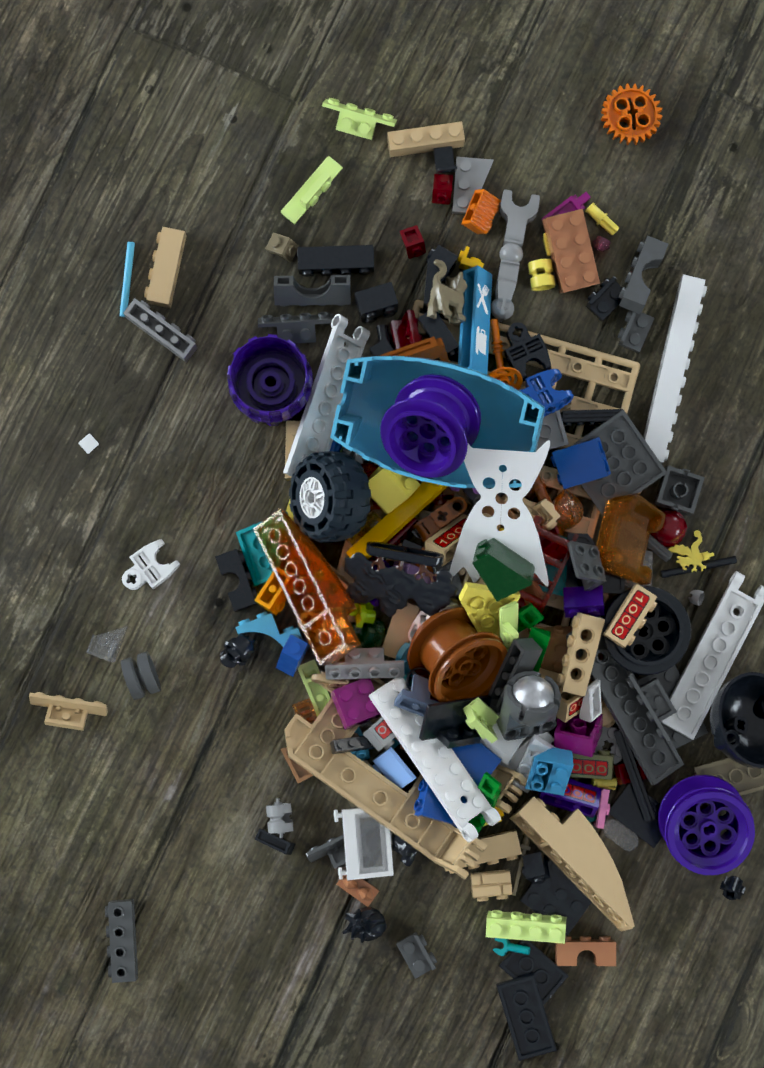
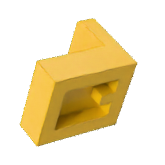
(467, 263)

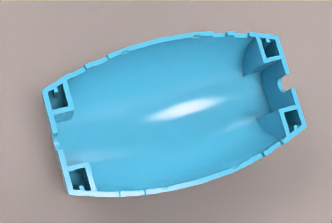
(371, 386)

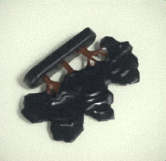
(395, 586)

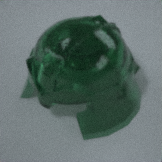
(371, 634)

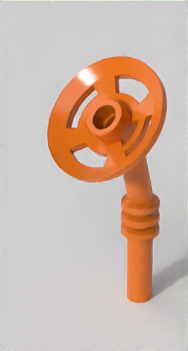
(500, 373)

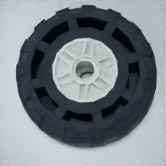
(329, 496)

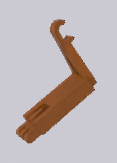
(428, 348)

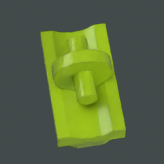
(364, 614)

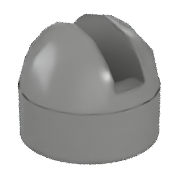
(697, 597)

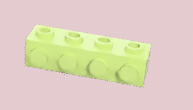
(526, 926)

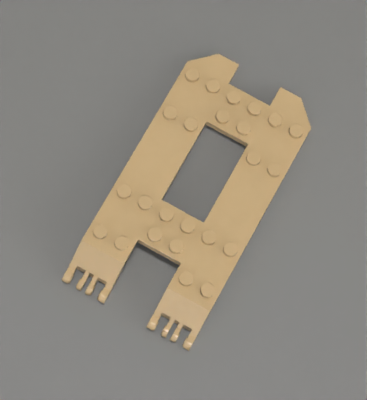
(378, 796)

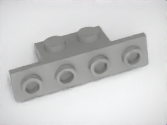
(365, 664)

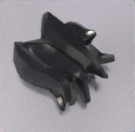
(365, 924)

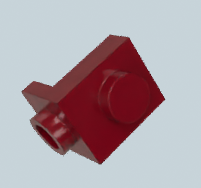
(442, 189)
(622, 774)

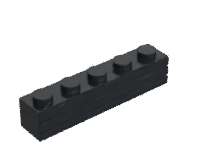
(589, 417)
(350, 744)

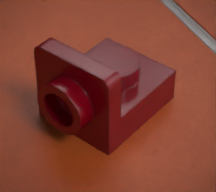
(413, 241)

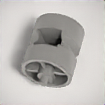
(279, 818)

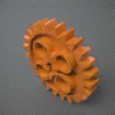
(614, 115)

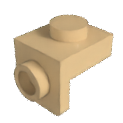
(548, 513)

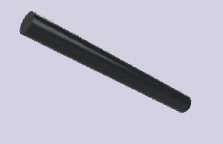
(709, 564)

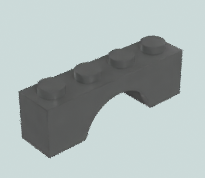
(290, 292)
(636, 292)

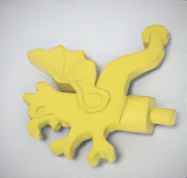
(694, 556)

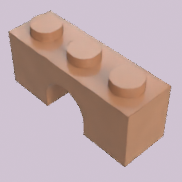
(602, 948)

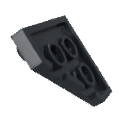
(613, 583)

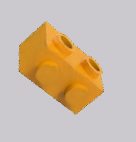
(271, 596)

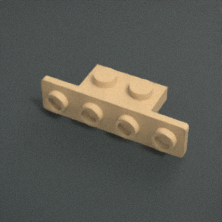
(67, 712)

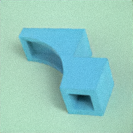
(266, 624)

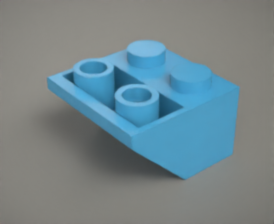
(550, 771)

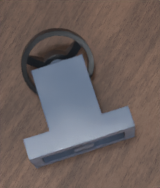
(418, 696)

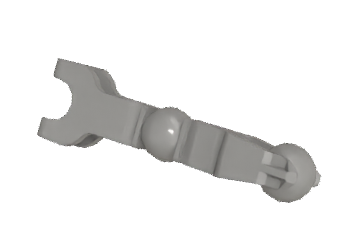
(511, 252)

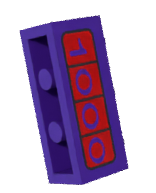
(576, 796)

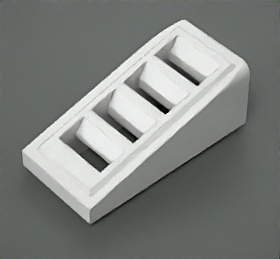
(591, 703)

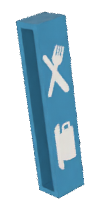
(476, 328)

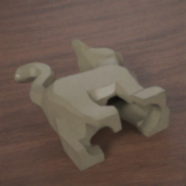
(447, 298)

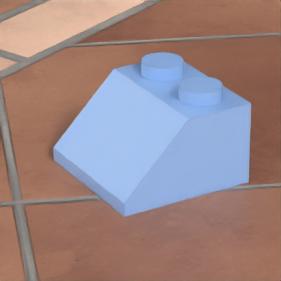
(393, 768)

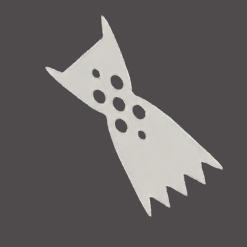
(518, 533)

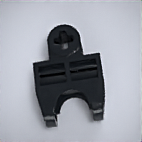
(525, 349)

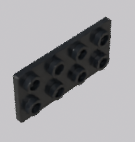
(448, 723)

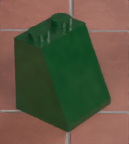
(502, 568)

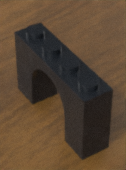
(432, 327)

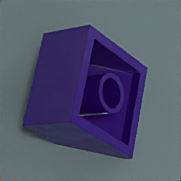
(583, 601)

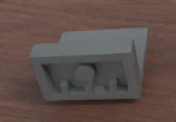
(587, 564)

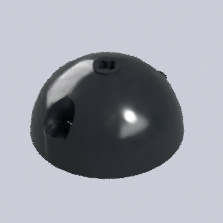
(739, 719)

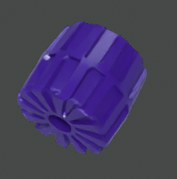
(267, 359)

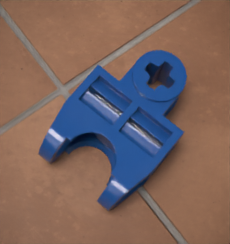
(543, 393)

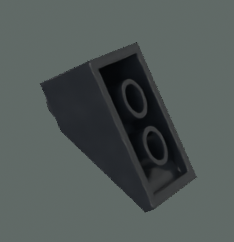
(448, 258)

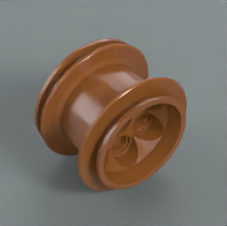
(456, 655)

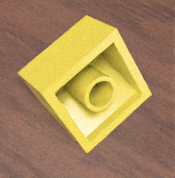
(390, 488)

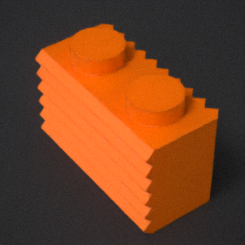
(481, 212)

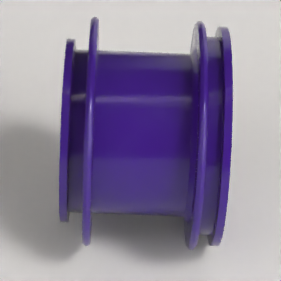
(431, 426)
(724, 850)

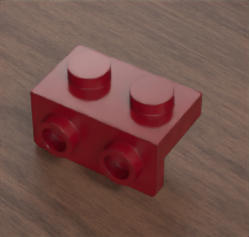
(405, 329)

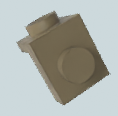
(282, 246)

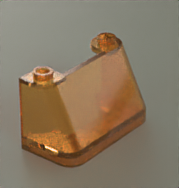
(625, 536)

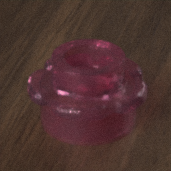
(601, 243)

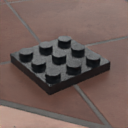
(557, 897)

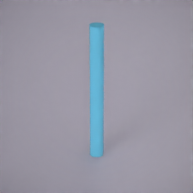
(127, 277)

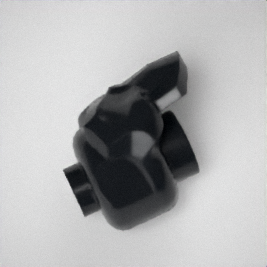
(237, 651)
(406, 850)

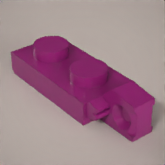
(571, 204)

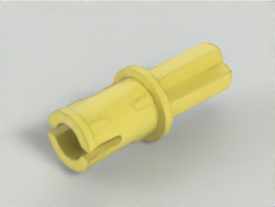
(602, 219)

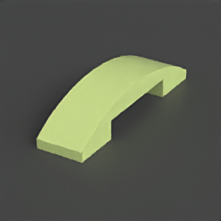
(318, 695)

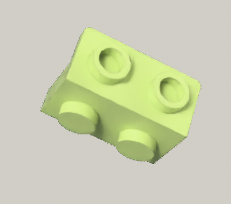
(481, 718)

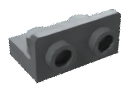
(636, 331)
(416, 955)

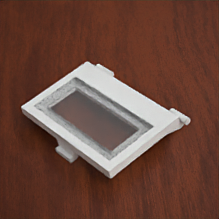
(366, 846)

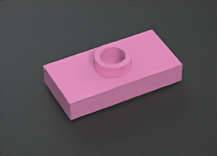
(603, 809)

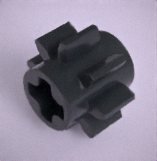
(732, 887)

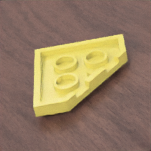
(483, 607)

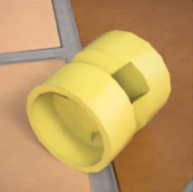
(541, 281)

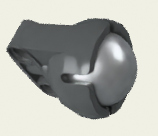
(528, 706)

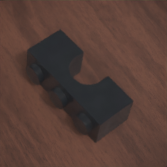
(233, 563)

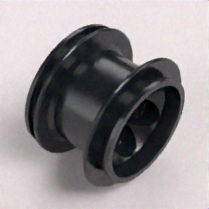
(673, 640)

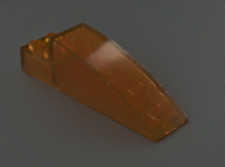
(310, 588)

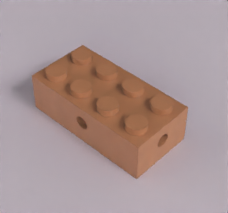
(571, 251)

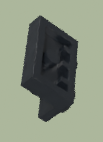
(606, 300)

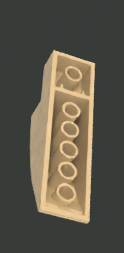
(579, 855)

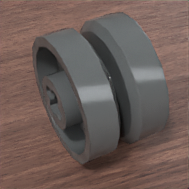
(140, 675)

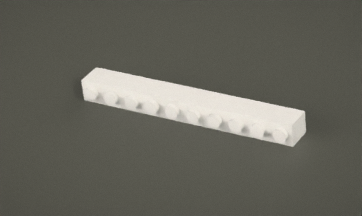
(673, 364)

